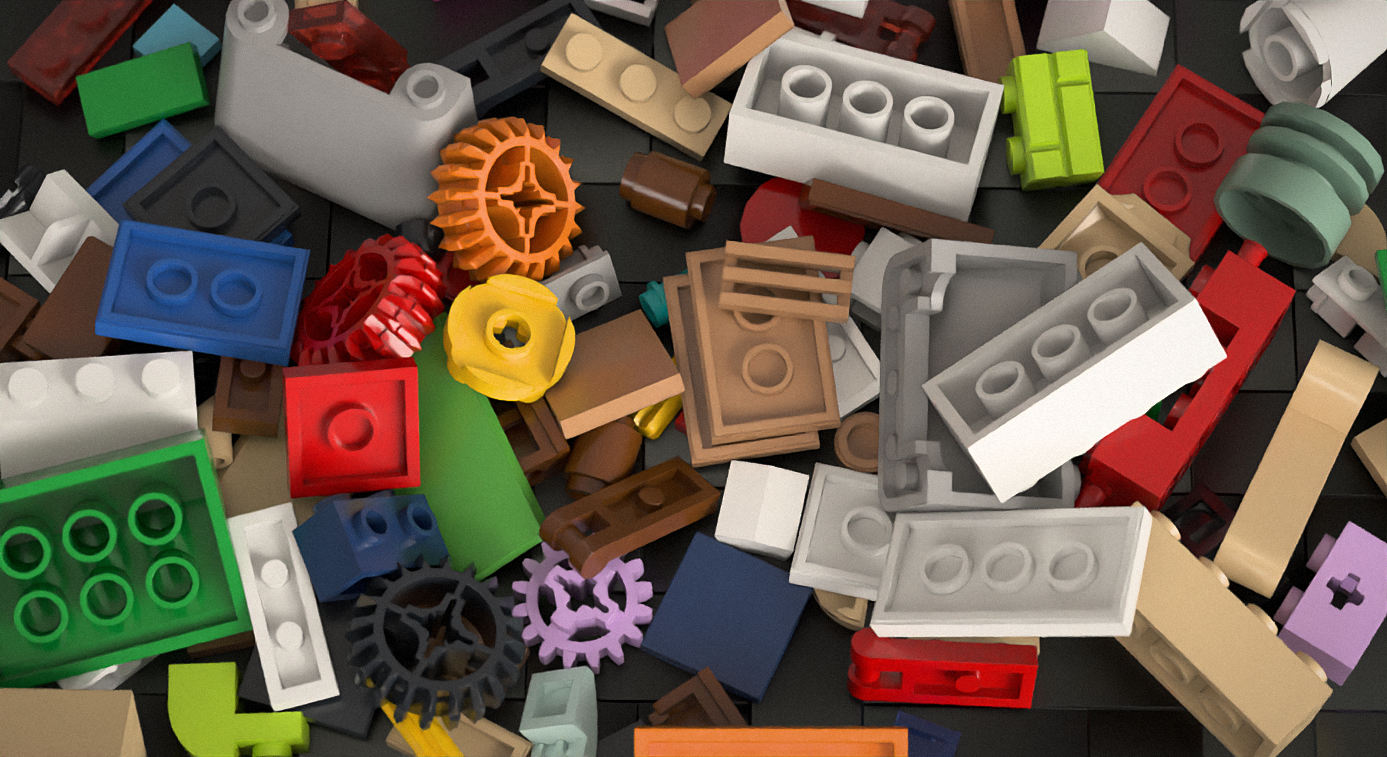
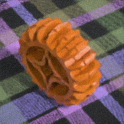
(506, 200)

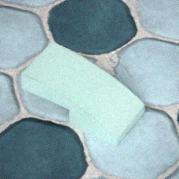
(561, 713)

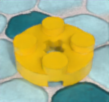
(501, 371)

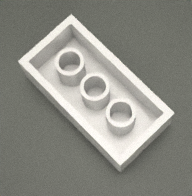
(864, 123)
(1074, 371)

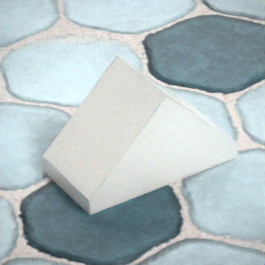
(1112, 32)

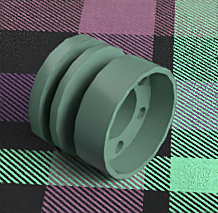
(1299, 184)

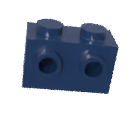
(365, 538)

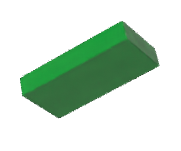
(143, 90)

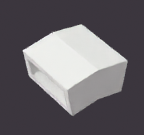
(761, 509)

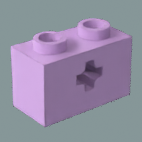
(1329, 635)

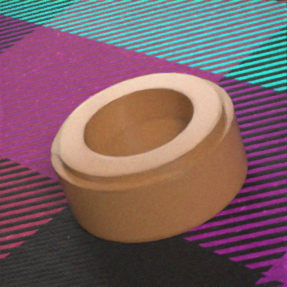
(858, 443)

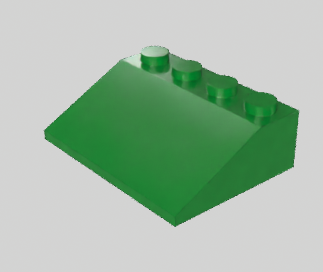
(115, 561)

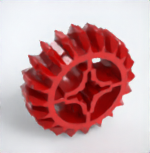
(370, 305)

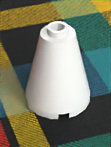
(1311, 46)

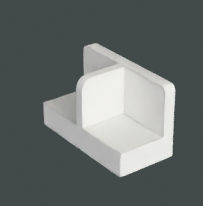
(55, 228)

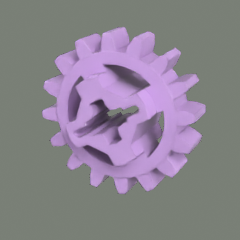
(568, 626)

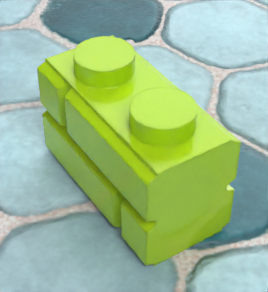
(1051, 120)

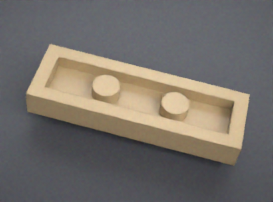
(634, 87)

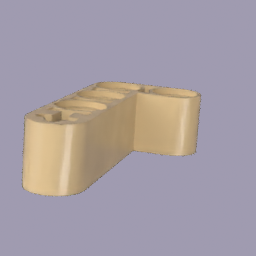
(1294, 468)

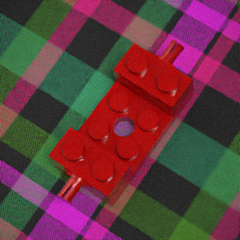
(1149, 459)

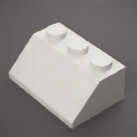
(91, 406)

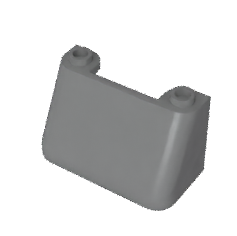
(332, 130)
(935, 311)

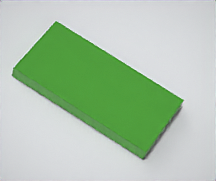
(469, 469)

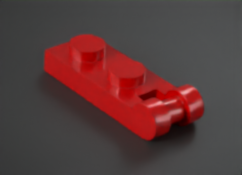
(941, 671)

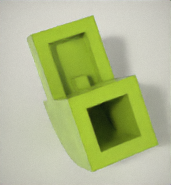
(213, 721)

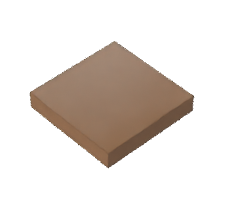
(721, 37)
(612, 375)

